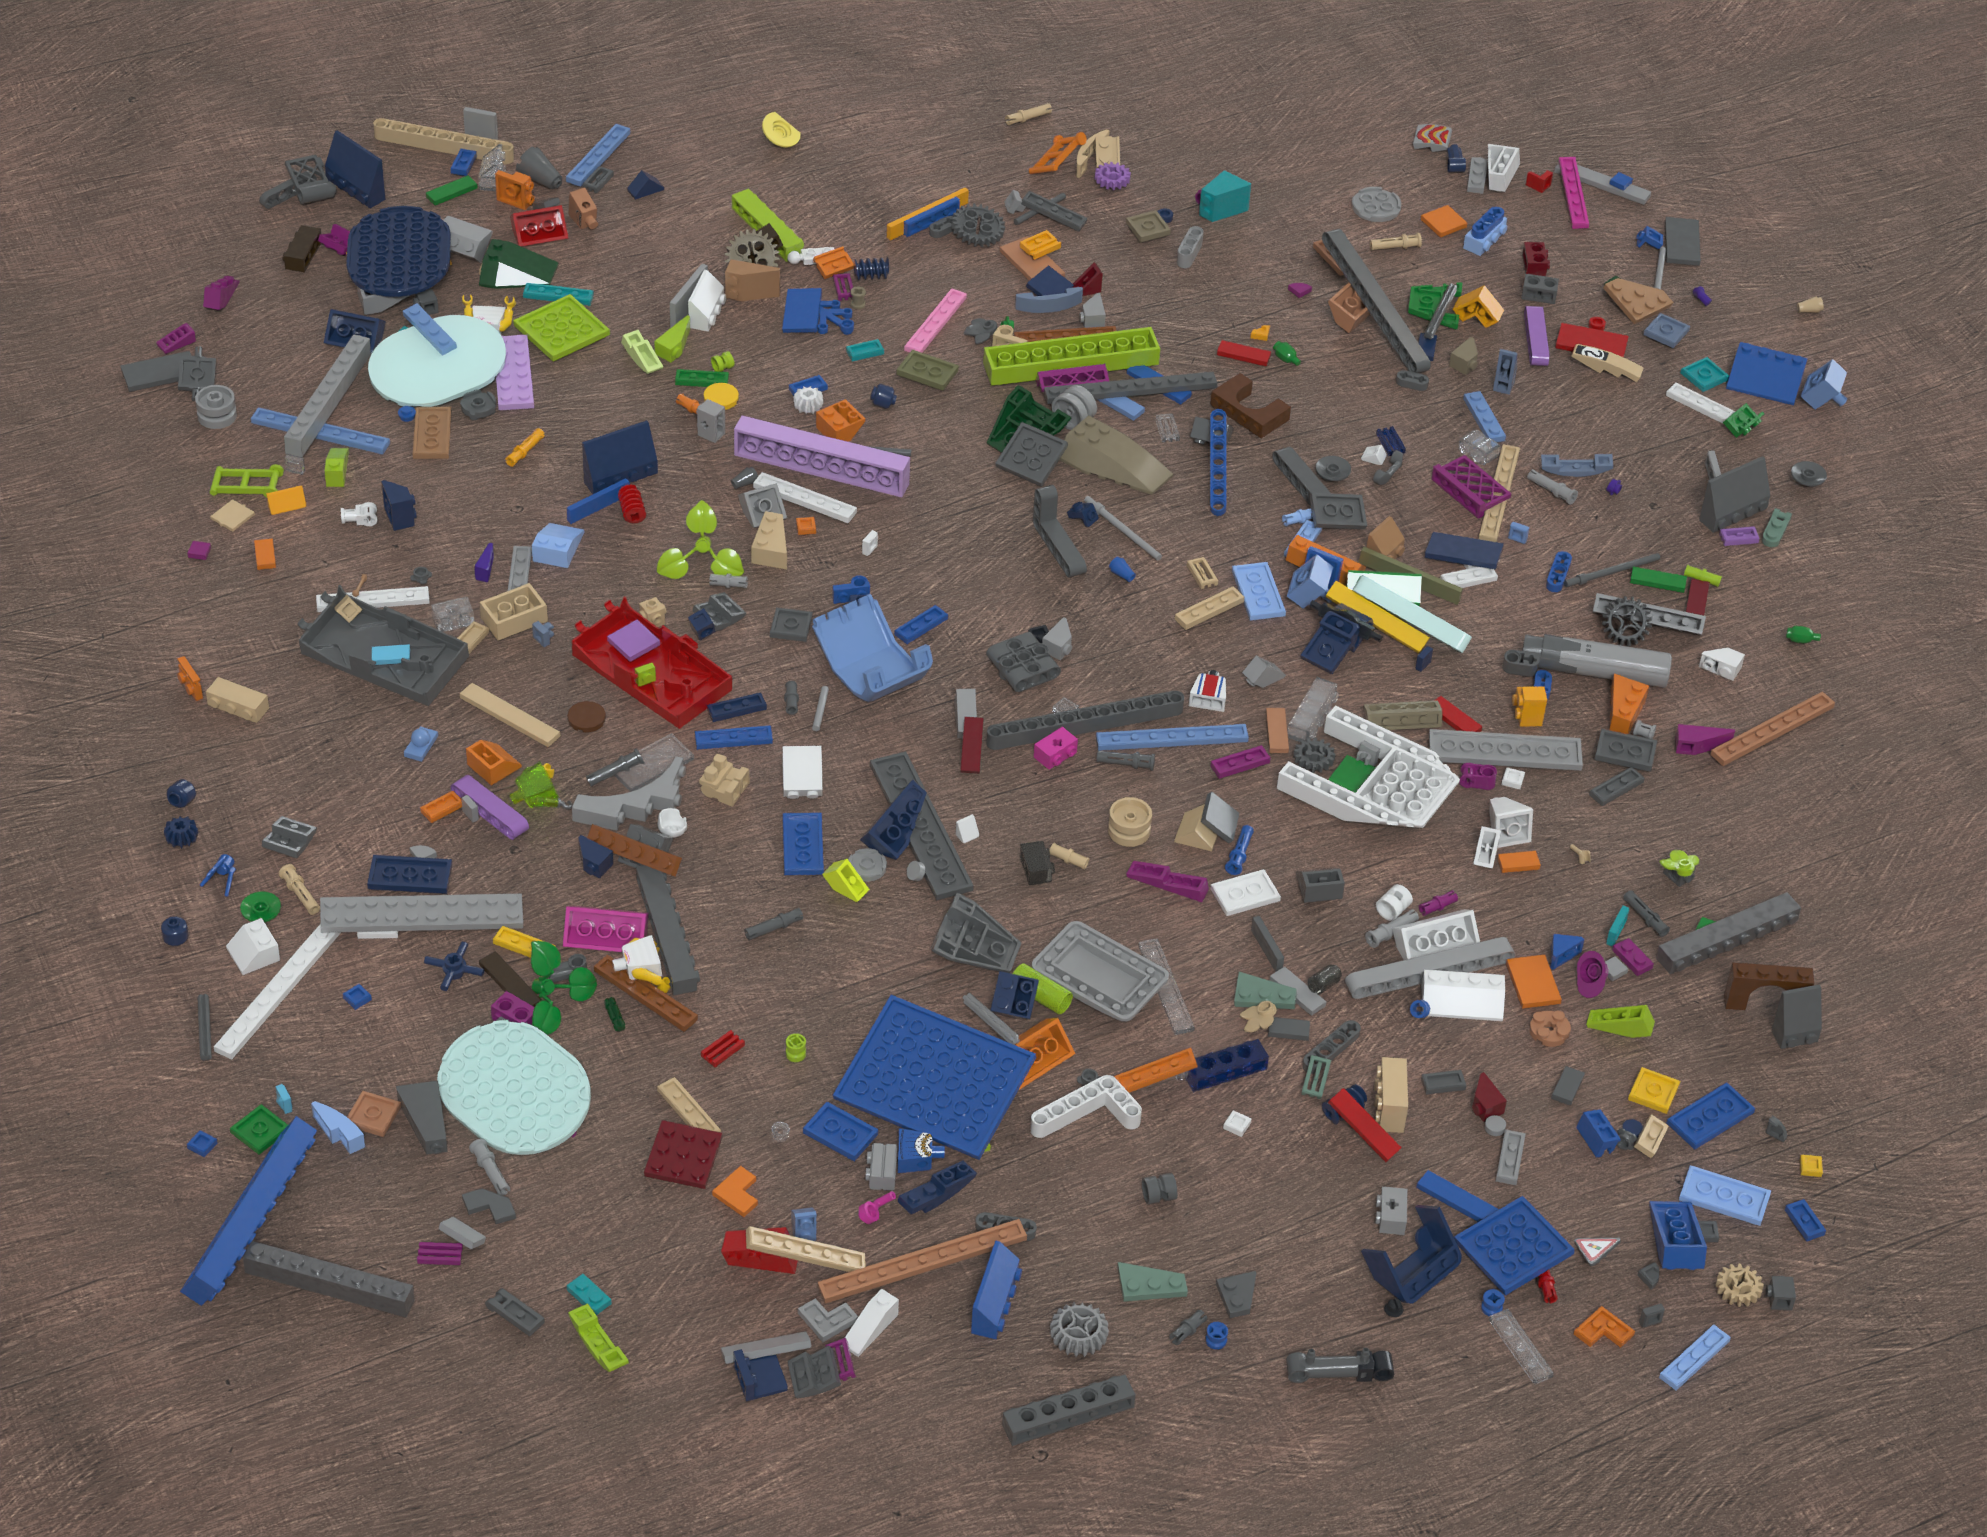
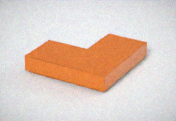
(733, 1191)
(1604, 1323)

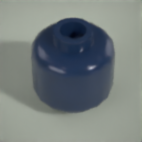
(883, 396)
(181, 793)
(174, 931)

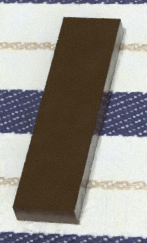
(507, 978)

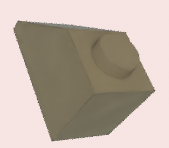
(1464, 357)

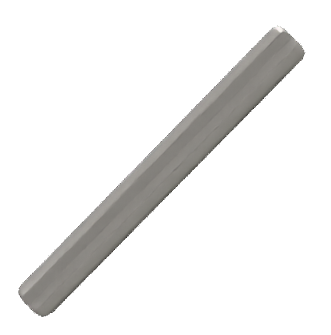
(991, 1019)

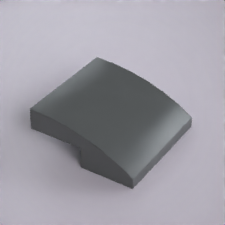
(721, 610)
(289, 837)
(814, 1373)

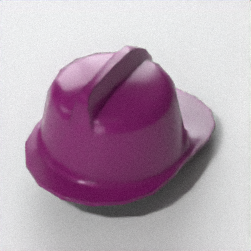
(1591, 974)

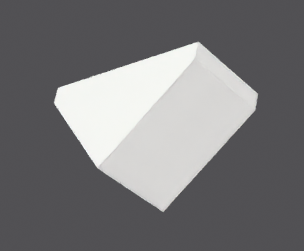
(1487, 847)

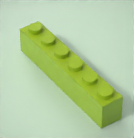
(757, 215)

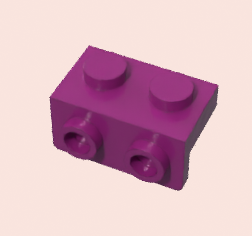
(336, 239)

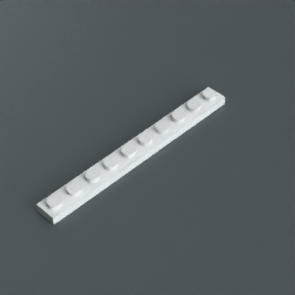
(274, 993)

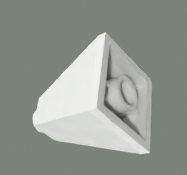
(1512, 819)

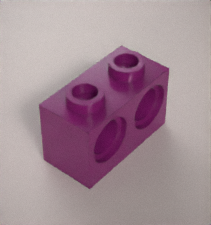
(512, 1009)

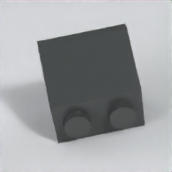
(1201, 431)

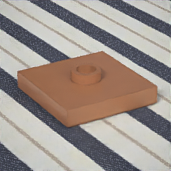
(374, 1113)

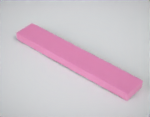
(936, 321)

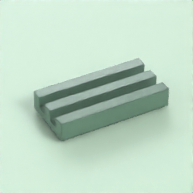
(1312, 1092)

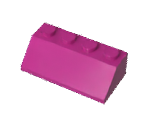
(602, 928)

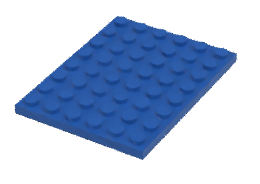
(935, 1076)

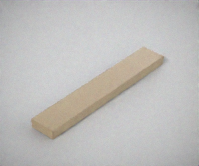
(510, 715)
(804, 1250)

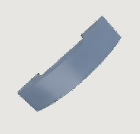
(1049, 303)
(1577, 468)

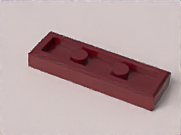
(1697, 597)
(972, 745)

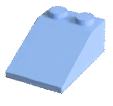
(556, 545)

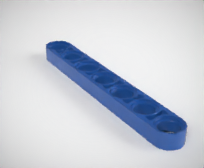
(1217, 469)

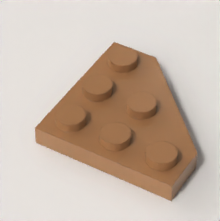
(1637, 299)

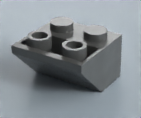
(647, 837)
(1321, 884)

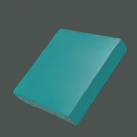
(1704, 374)

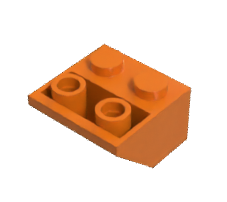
(839, 421)
(490, 761)

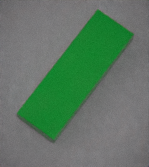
(451, 190)
(700, 378)
(1658, 579)

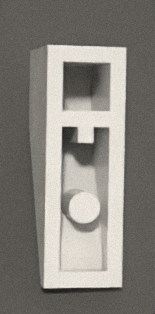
(872, 1321)

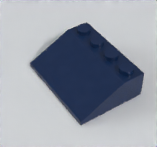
(355, 170)
(618, 456)

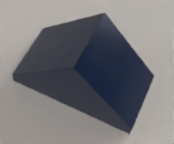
(644, 185)

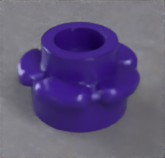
(1614, 487)

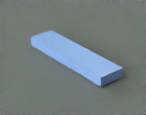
(1694, 1357)

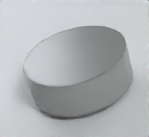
(915, 871)
(1495, 1125)

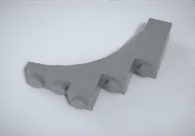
(636, 805)

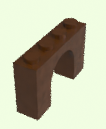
(1258, 421)
(1748, 977)

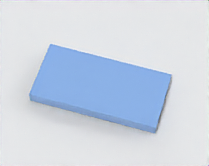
(1259, 591)
(1725, 1195)

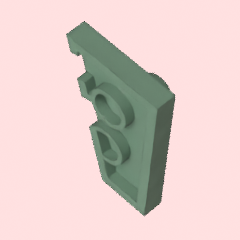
(1254, 990)
(1150, 1283)

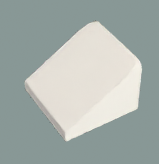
(1374, 455)
(967, 829)

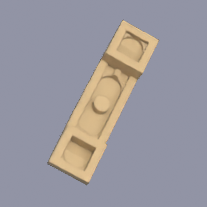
(1086, 151)

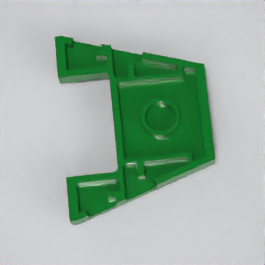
(1426, 299)

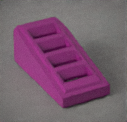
(181, 336)

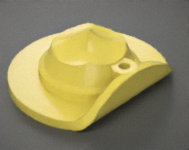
(780, 131)

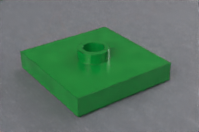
(258, 1129)

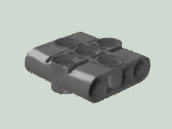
(1023, 662)

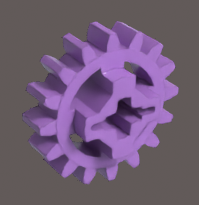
(1112, 175)

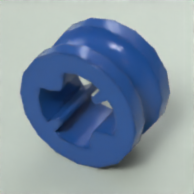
(1413, 1009)

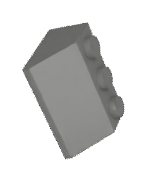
(468, 239)

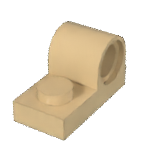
(1004, 336)

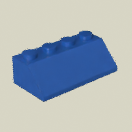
(995, 1292)

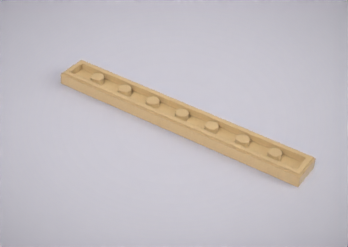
(1504, 476)

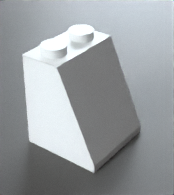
(802, 771)

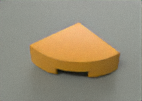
(1261, 333)

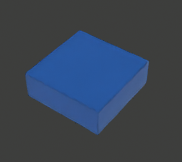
(1621, 181)
(357, 996)
(202, 1143)

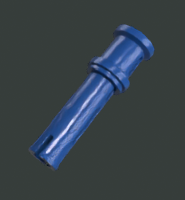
(1238, 855)

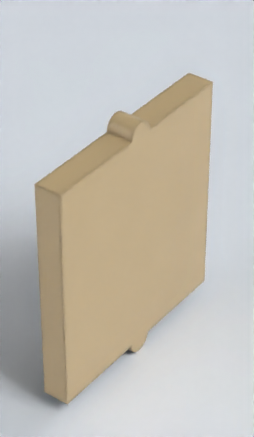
(232, 515)

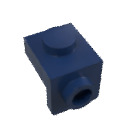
(1085, 511)

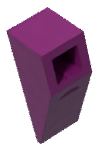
(219, 292)
(1700, 739)

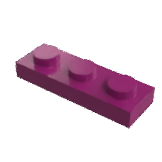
(1240, 762)

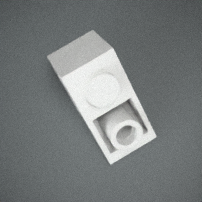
(1722, 662)

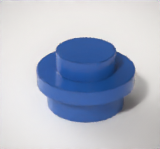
(406, 413)

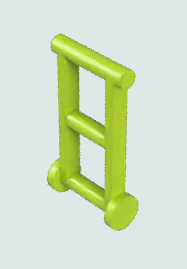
(274, 472)

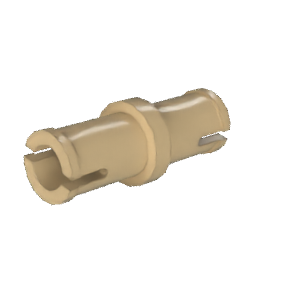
(1069, 856)

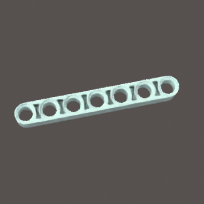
(1412, 613)

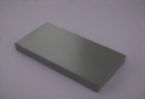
(1682, 241)
(152, 371)

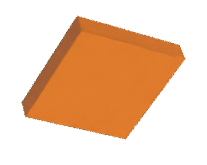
(1444, 221)

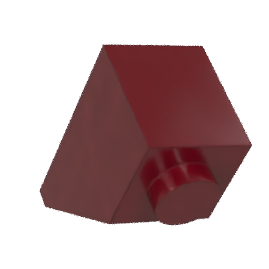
(1488, 1099)

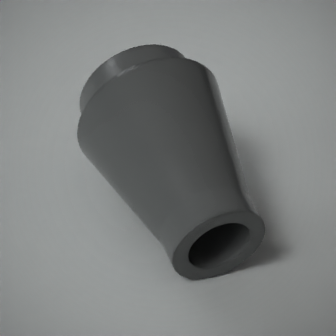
(744, 478)

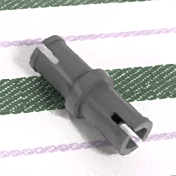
(791, 697)
(1188, 1327)

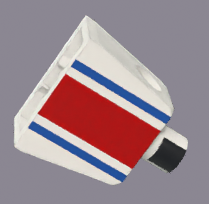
(1209, 692)

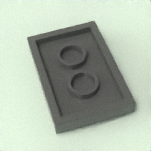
(1338, 511)
(1626, 750)

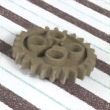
(766, 253)

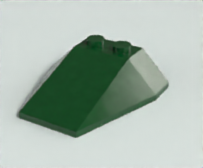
(514, 266)
(1021, 408)

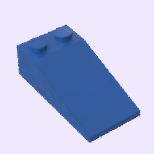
(1678, 1235)

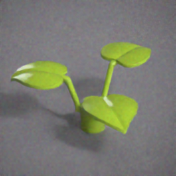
(700, 519)

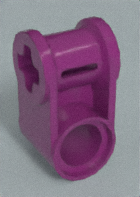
(1479, 777)

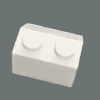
(253, 947)

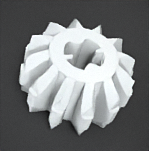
(808, 400)

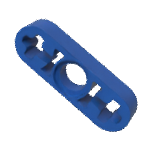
(1487, 217)
(1560, 577)

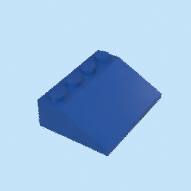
(1766, 373)

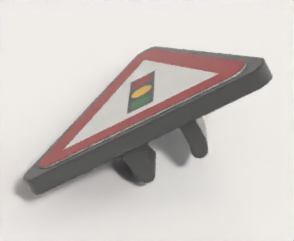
(1596, 1248)

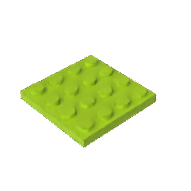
(561, 327)

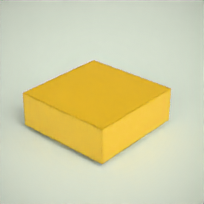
(1811, 1165)

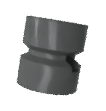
(1159, 1188)

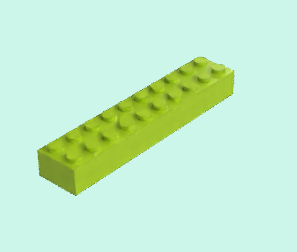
(1116, 349)

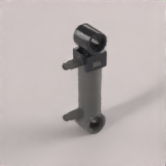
(1362, 1366)

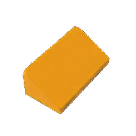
(286, 500)

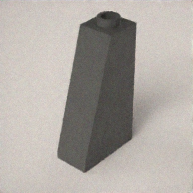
(424, 1113)

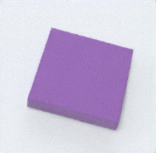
(633, 640)

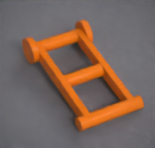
(1059, 141)

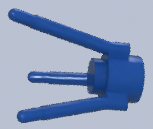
(223, 866)

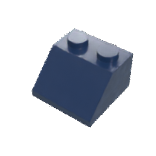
(398, 505)

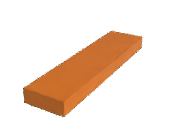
(1157, 1070)

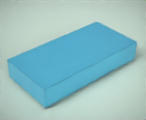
(390, 654)

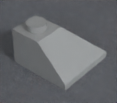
(763, 499)

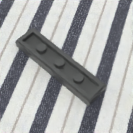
(1054, 211)

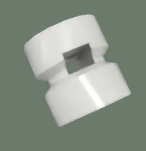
(1394, 902)

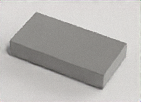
(462, 1233)

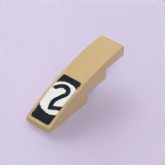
(1604, 360)

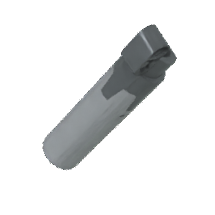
(1588, 659)

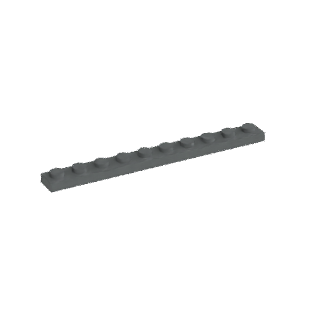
(1140, 386)

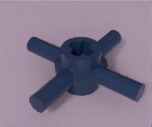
(454, 966)

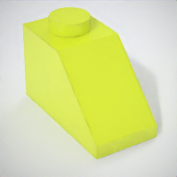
(846, 880)

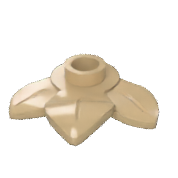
(1259, 1016)

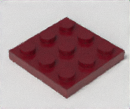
(683, 1154)

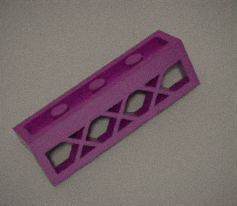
(1072, 375)

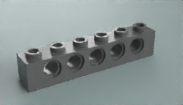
(1060, 1418)

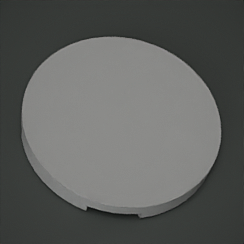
(1376, 204)

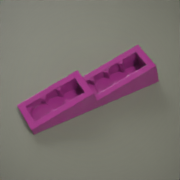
(1161, 877)

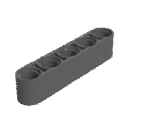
(1298, 473)

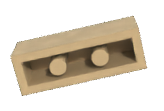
(237, 700)

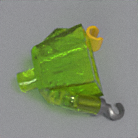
(537, 788)

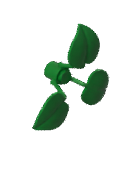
(582, 985)

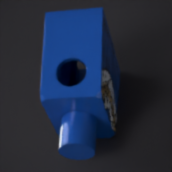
(917, 1151)

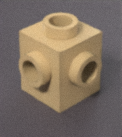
(653, 611)

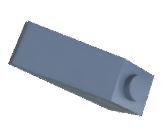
(1505, 371)

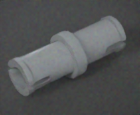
(728, 580)

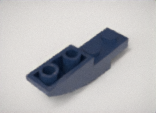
(938, 1190)

